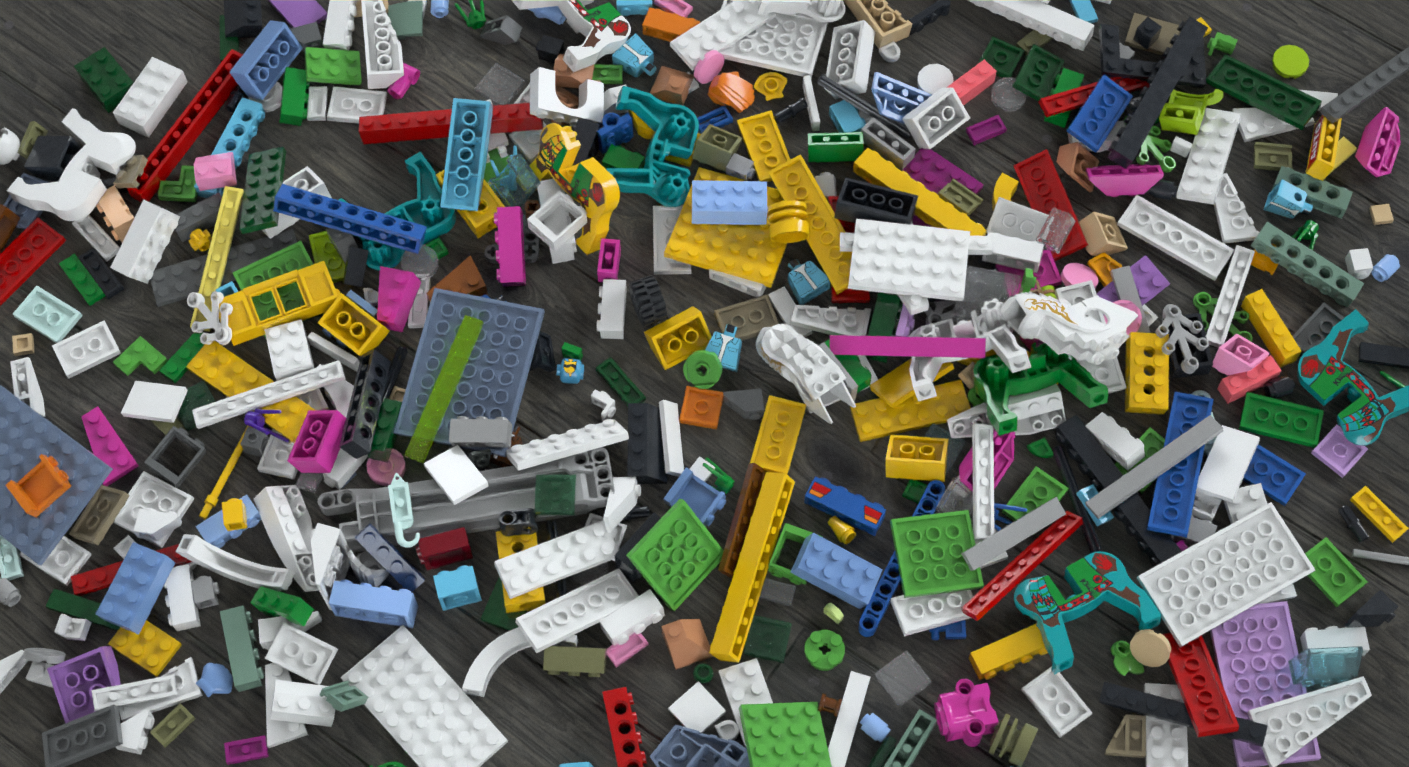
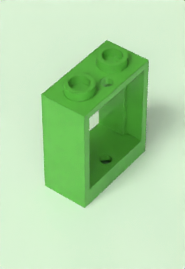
(793, 533)

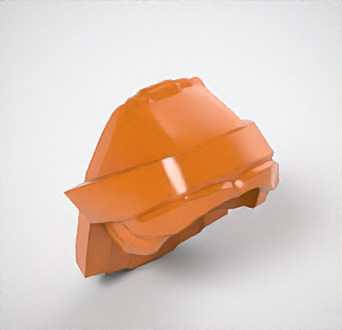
(731, 91)

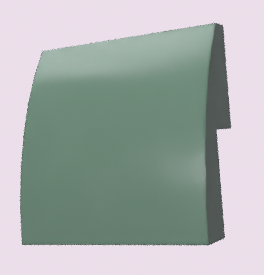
(407, 18)

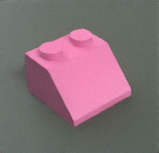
(215, 171)
(1238, 356)

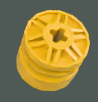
(788, 221)

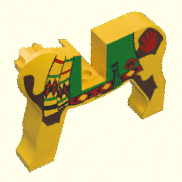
(585, 182)

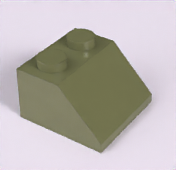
(716, 147)

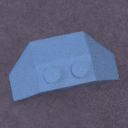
(895, 98)

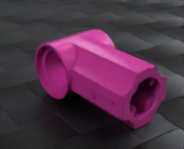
(400, 86)

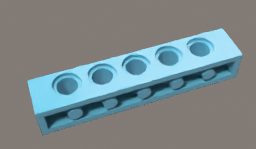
(230, 140)

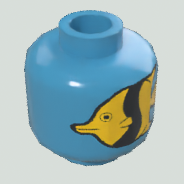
(570, 371)

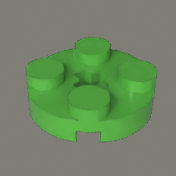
(708, 360)
(818, 640)

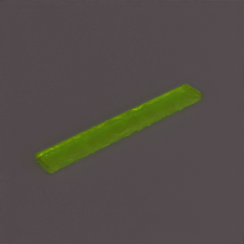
(444, 389)

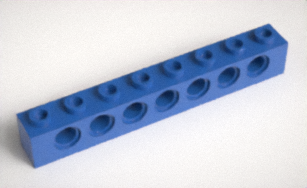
(349, 218)

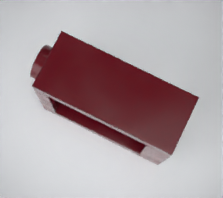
(444, 548)

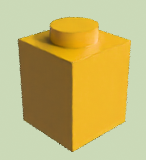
(234, 514)

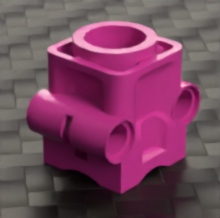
(961, 713)

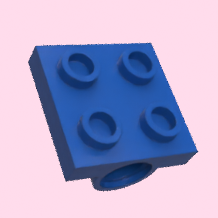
(614, 131)

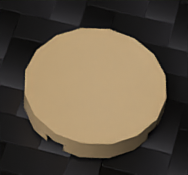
(1150, 648)

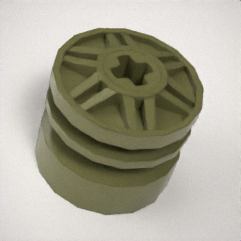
(1013, 740)

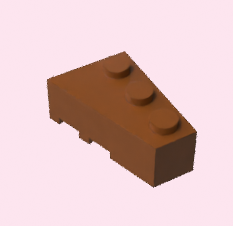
(463, 280)

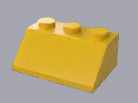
(353, 326)
(678, 337)
(916, 458)

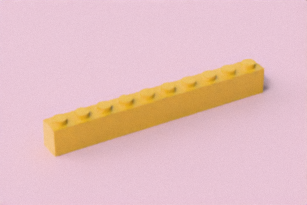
(752, 567)

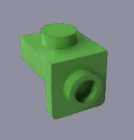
(1223, 43)

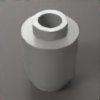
(8, 593)

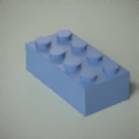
(266, 60)
(836, 571)
(135, 588)

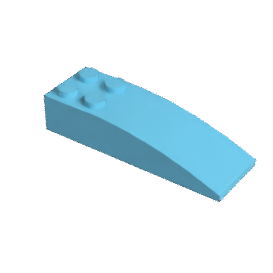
(466, 154)

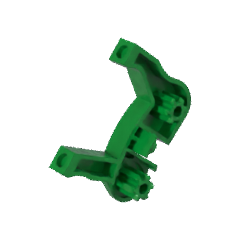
(997, 383)

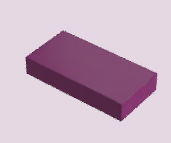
(986, 129)

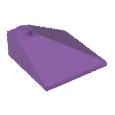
(80, 675)

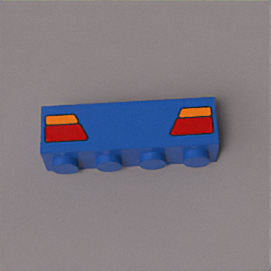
(845, 505)

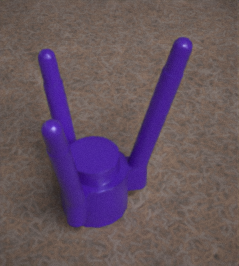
(256, 420)

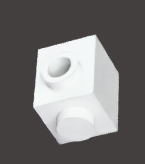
(1359, 263)

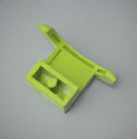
(1186, 111)

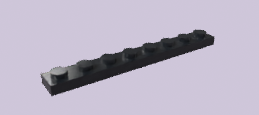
(1173, 711)

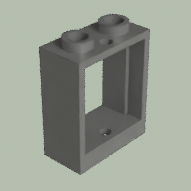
(182, 435)

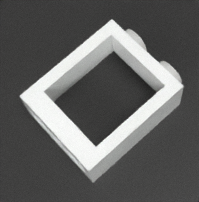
(544, 233)

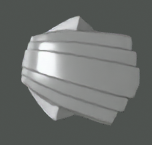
(367, 568)

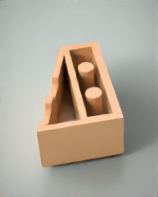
(116, 213)

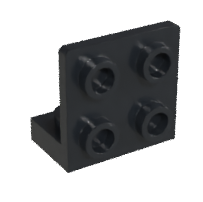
(543, 354)

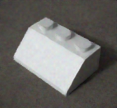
(301, 704)

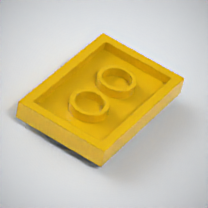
(149, 649)

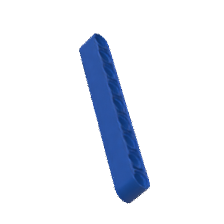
(893, 583)

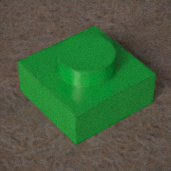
(571, 351)

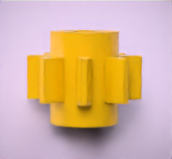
(200, 240)

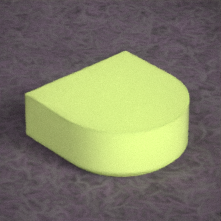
(833, 613)

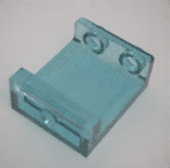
(515, 182)

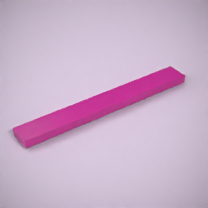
(908, 346)

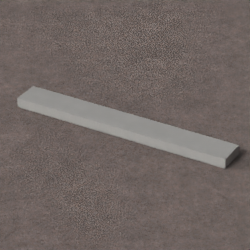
(1154, 466)

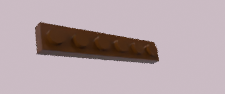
(742, 518)

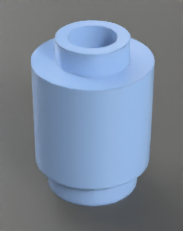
(439, 8)
(1385, 267)
(874, 727)

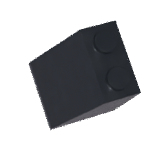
(51, 156)

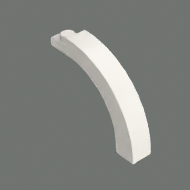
(233, 567)
(495, 654)

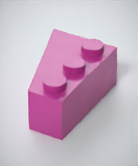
(396, 297)

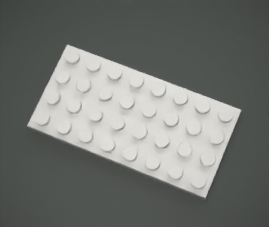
(1225, 574)
(423, 705)

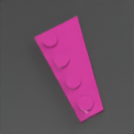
(107, 445)

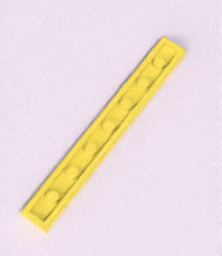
(219, 248)

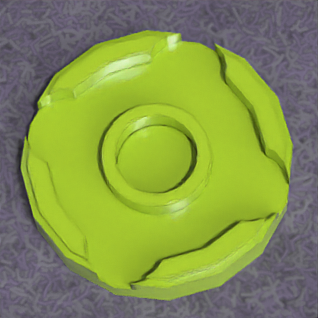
(1290, 61)

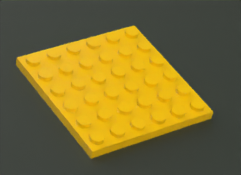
(726, 248)

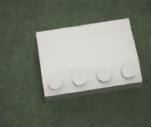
(329, 558)

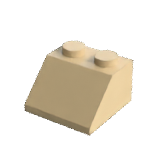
(1102, 234)

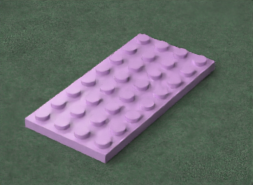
(1255, 670)

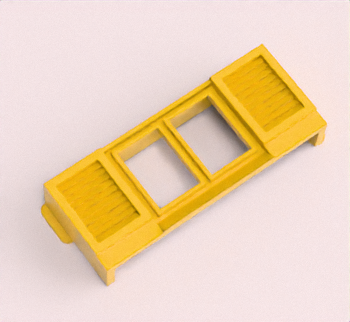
(315, 289)

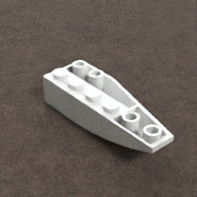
(1034, 410)
(289, 530)

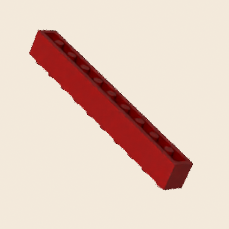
(437, 124)
(186, 129)

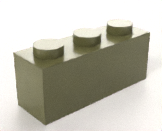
(575, 660)

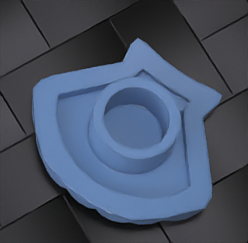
(215, 679)

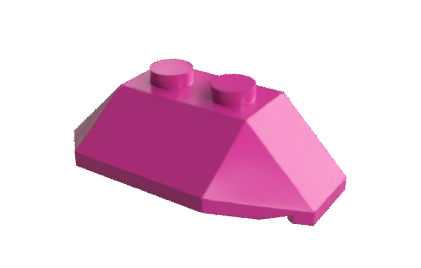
(1380, 143)
(1117, 181)
(1002, 459)

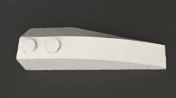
(382, 47)

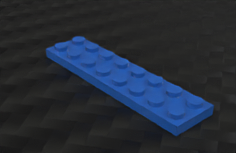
(1178, 485)

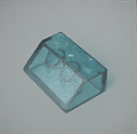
(1325, 665)

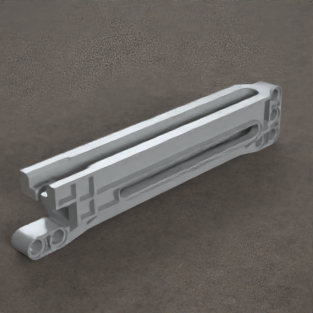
(480, 512)

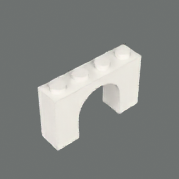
(546, 104)

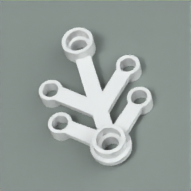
(222, 332)

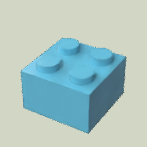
(457, 587)

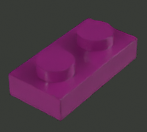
(246, 750)

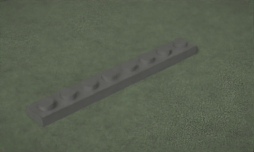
(1367, 87)

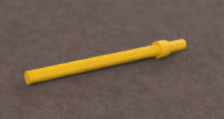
(211, 499)

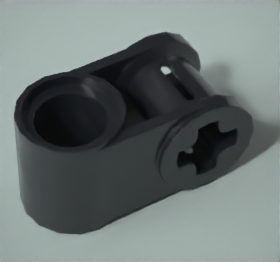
(516, 522)

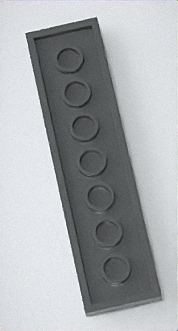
(180, 279)

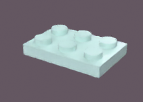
(47, 314)

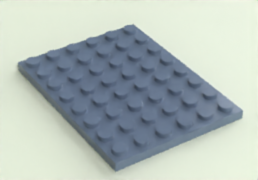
(495, 369)
(22, 441)

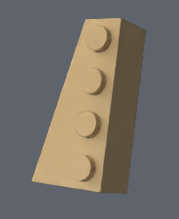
(885, 21)

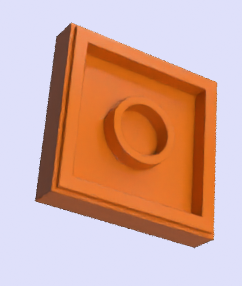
(701, 407)

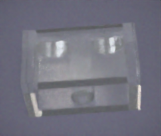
(1055, 230)

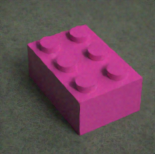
(318, 442)

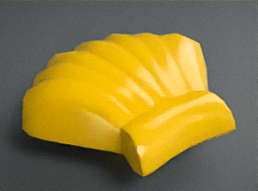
(771, 85)

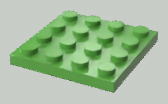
(274, 265)
(676, 554)
(931, 555)
(784, 735)

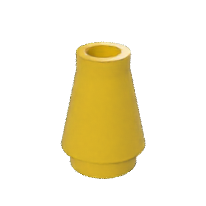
(842, 530)

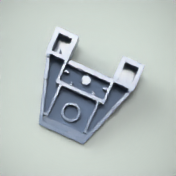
(694, 749)

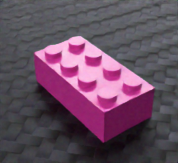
(511, 246)

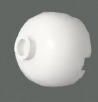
(8, 146)

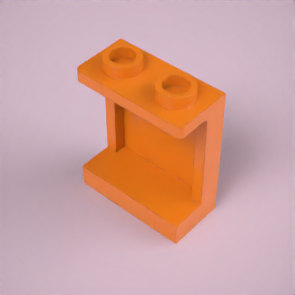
(40, 486)

